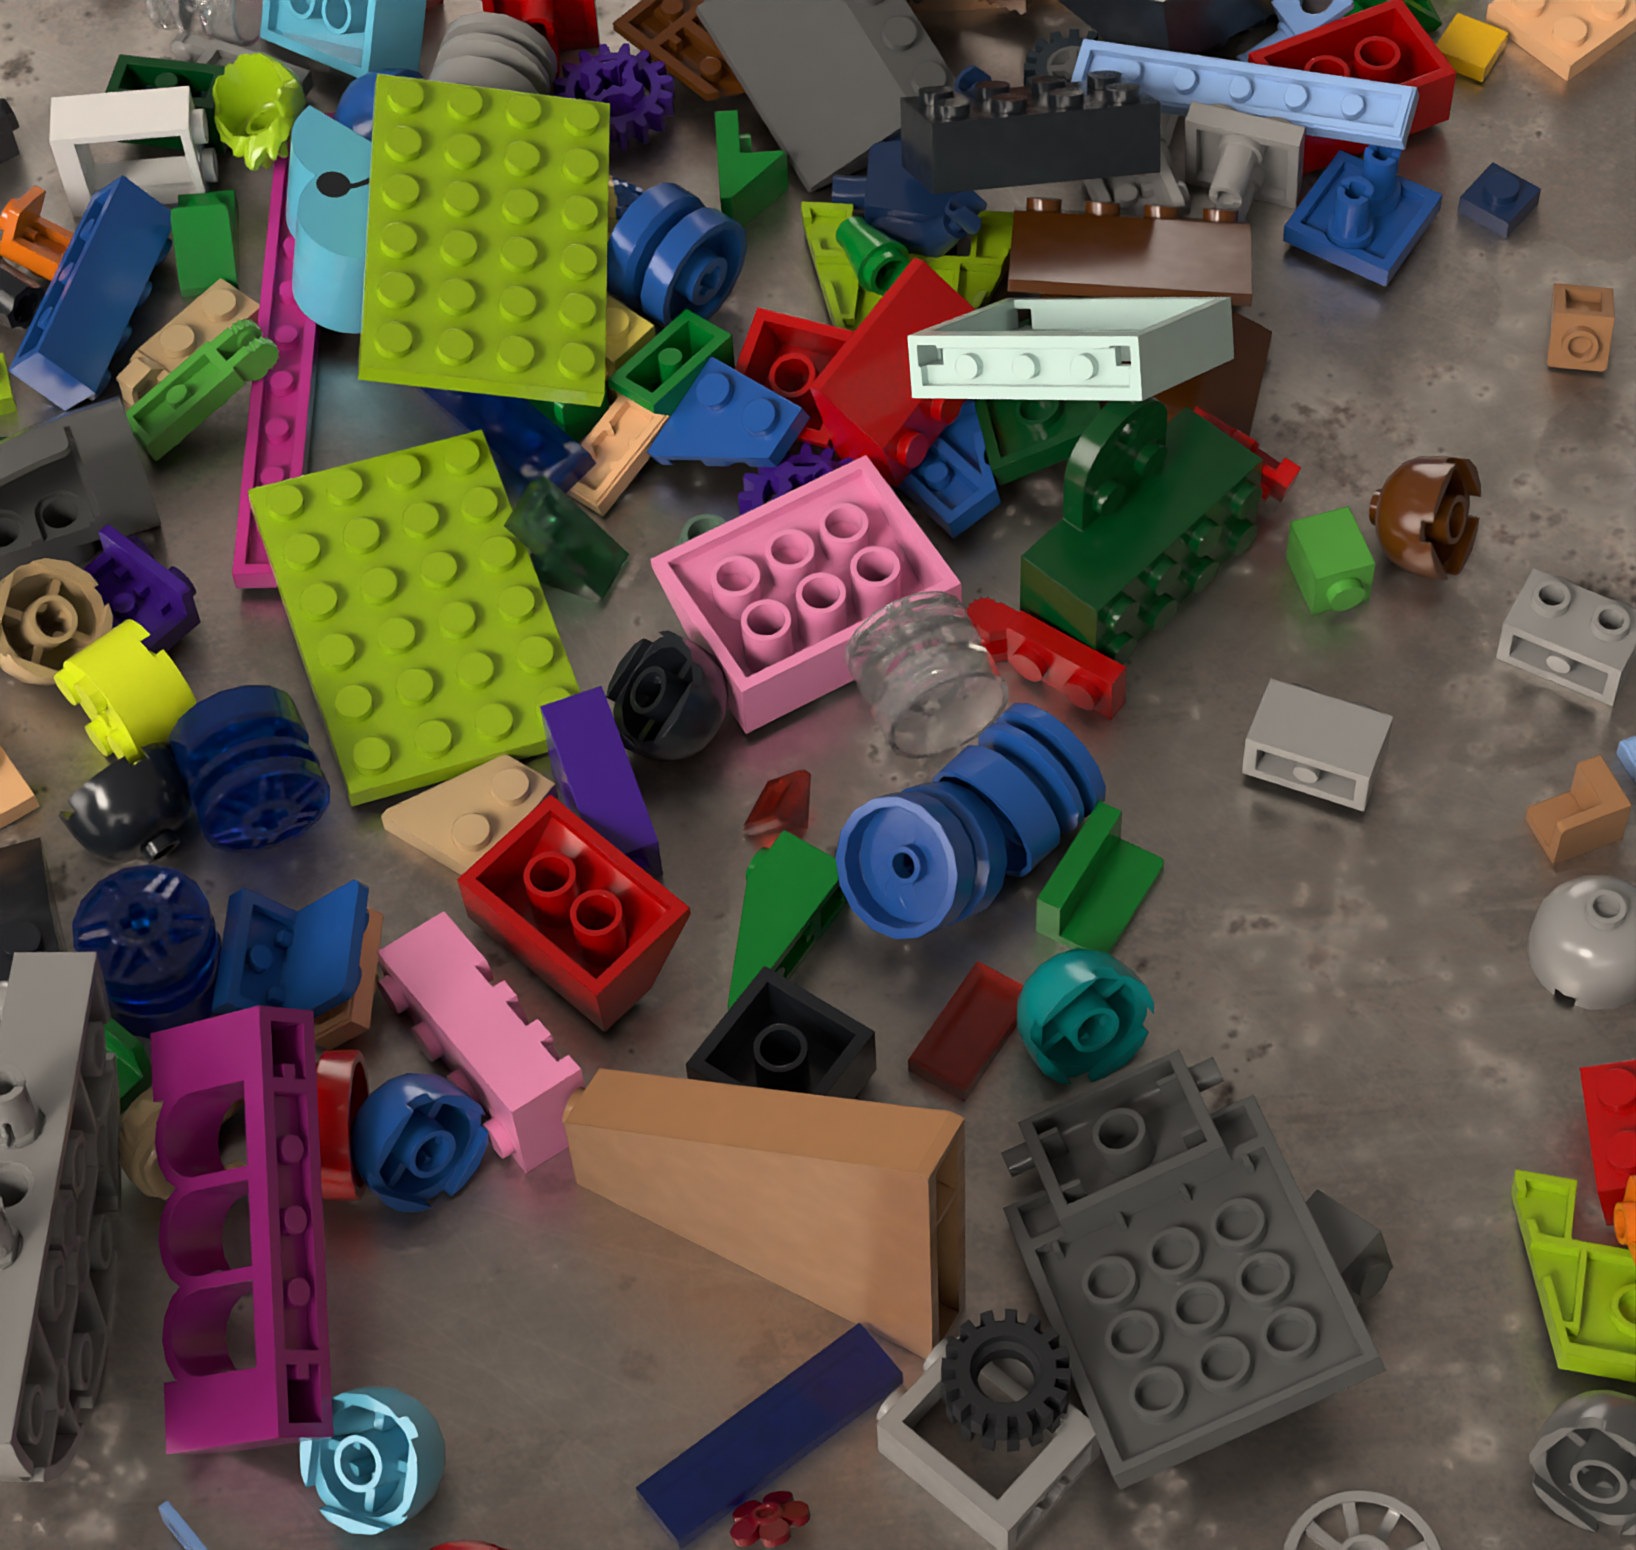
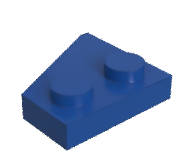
(728, 422)
(955, 476)

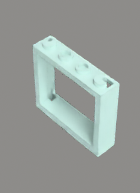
(1072, 348)

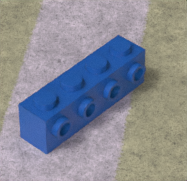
(94, 295)

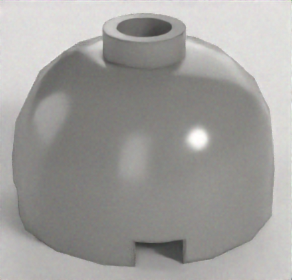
(1587, 941)

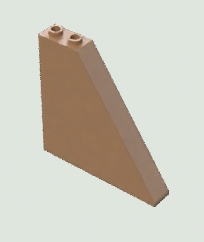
(800, 1188)

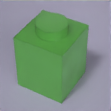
(1330, 560)

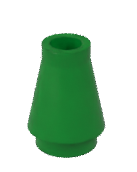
(872, 254)

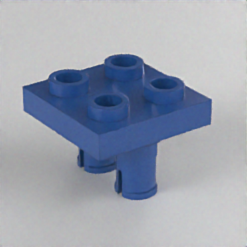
(1363, 214)

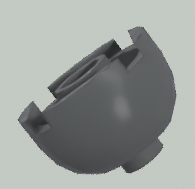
(1589, 1460)

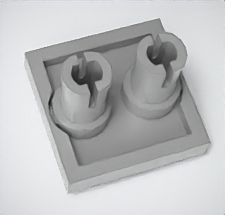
(1243, 157)

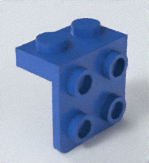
(290, 955)

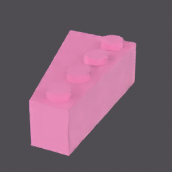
(481, 1038)

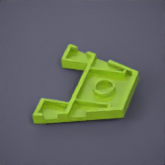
(848, 303)
(1581, 1284)

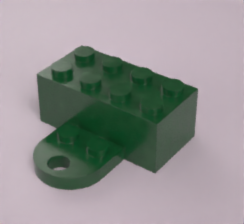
(1141, 524)

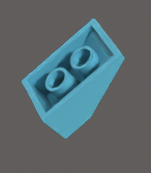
(348, 33)

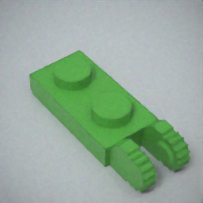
(200, 386)

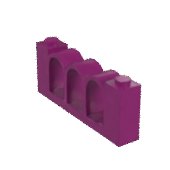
(197, 1077)

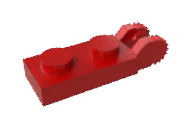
(1050, 656)

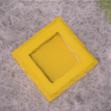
(1472, 46)

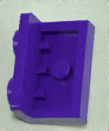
(143, 590)

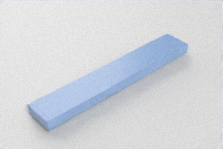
(1320, 102)

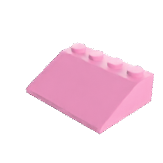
(793, 584)

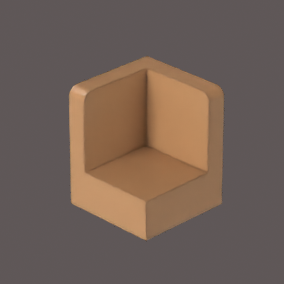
(1584, 817)

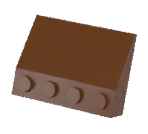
(1129, 254)

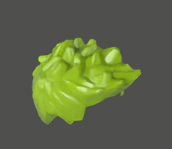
(257, 108)

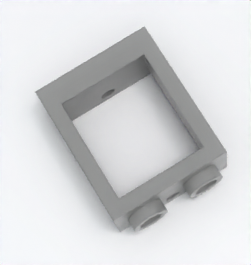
(1033, 1493)

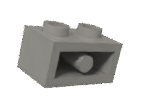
(1570, 636)
(1317, 744)

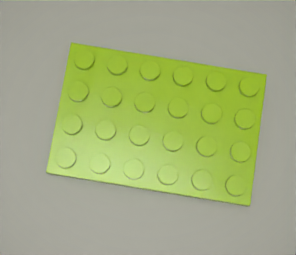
(486, 242)
(414, 614)

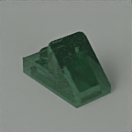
(565, 542)

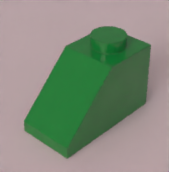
(671, 362)

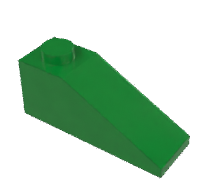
(785, 909)

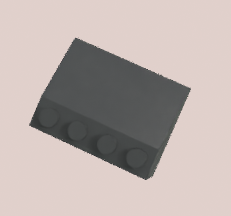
(826, 73)

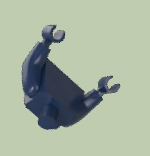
(903, 206)

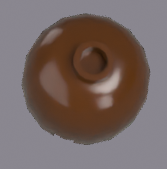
(1425, 515)

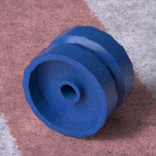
(674, 255)
(921, 859)

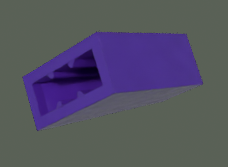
(597, 775)

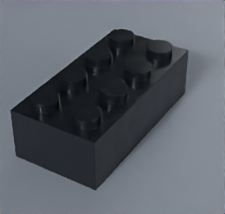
(1029, 133)

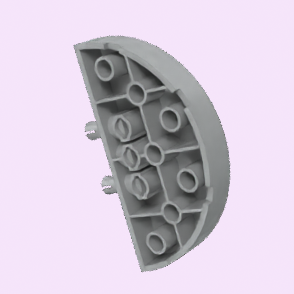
(54, 1202)

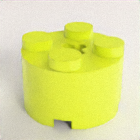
(125, 692)

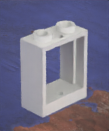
(131, 116)

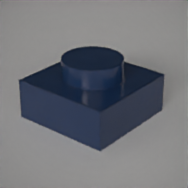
(1499, 200)

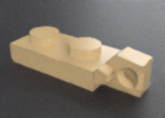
(183, 336)

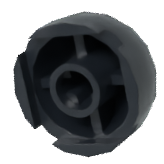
(668, 698)
(131, 808)

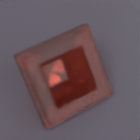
(781, 805)

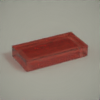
(968, 1032)

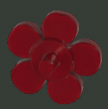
(768, 1520)

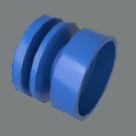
(1032, 779)

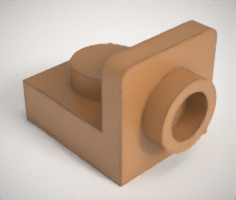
(1581, 327)

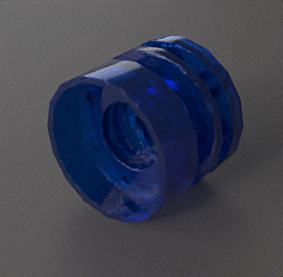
(249, 769)
(152, 947)

